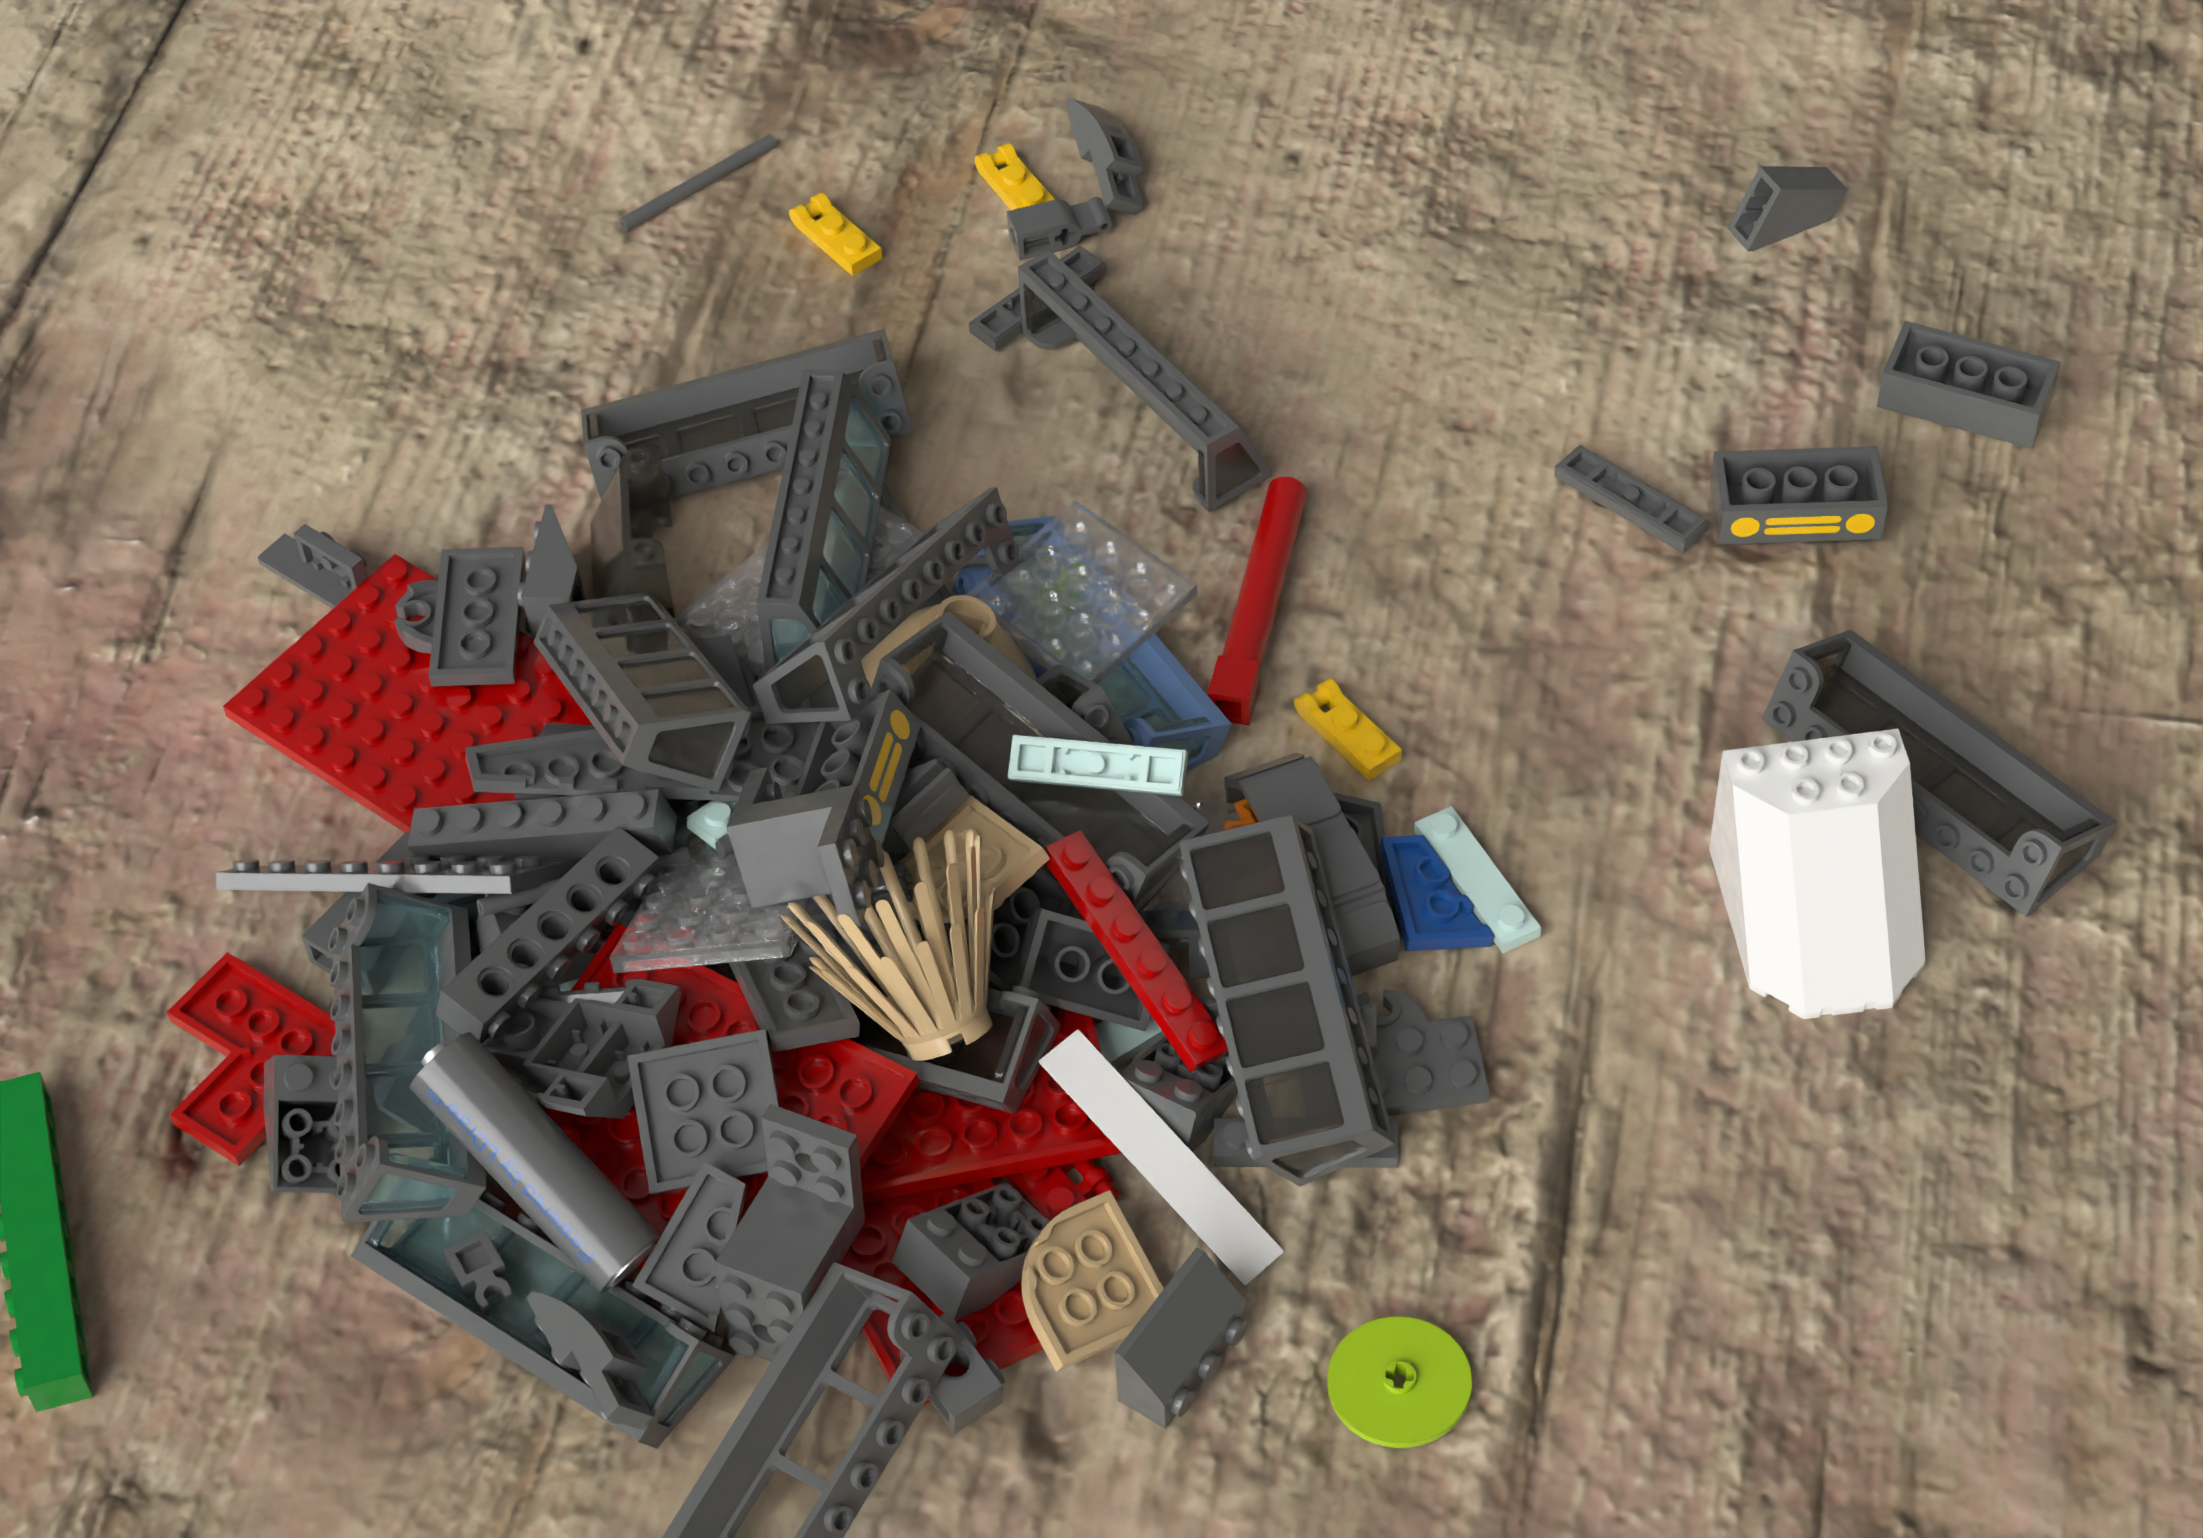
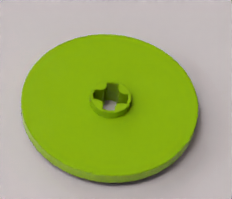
(1433, 1391)

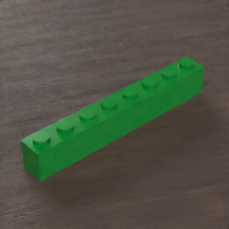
(39, 1251)

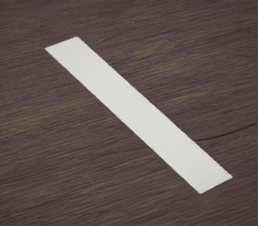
(1161, 1157)

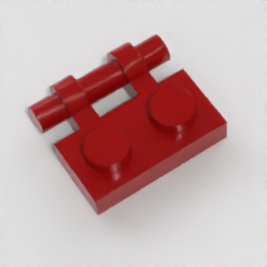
(1053, 1192)

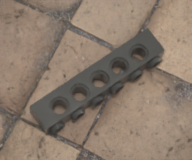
(615, 859)

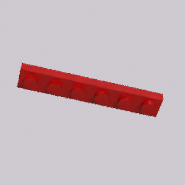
(1136, 951)

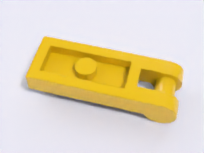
(1013, 183)
(836, 234)
(1348, 730)

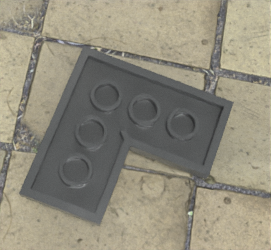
(794, 1000)

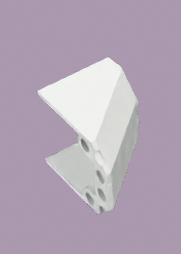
(1821, 870)

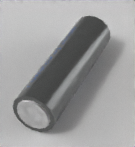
(534, 1160)

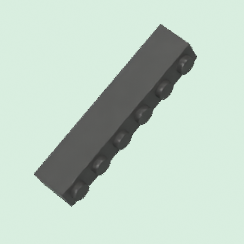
(543, 826)

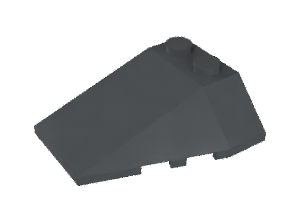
(576, 1043)

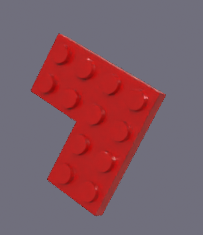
(248, 1023)

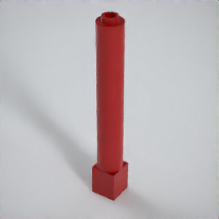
(1237, 670)

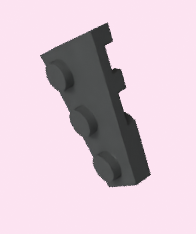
(683, 1260)

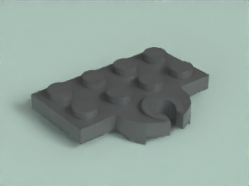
(468, 616)
(1423, 1061)

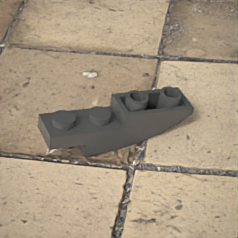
(1111, 150)
(600, 1352)

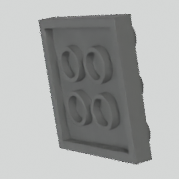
(702, 1107)

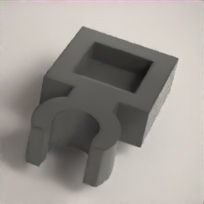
(479, 1267)

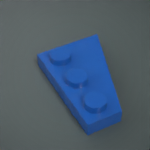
(1426, 901)

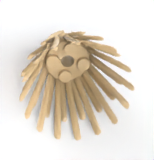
(928, 996)

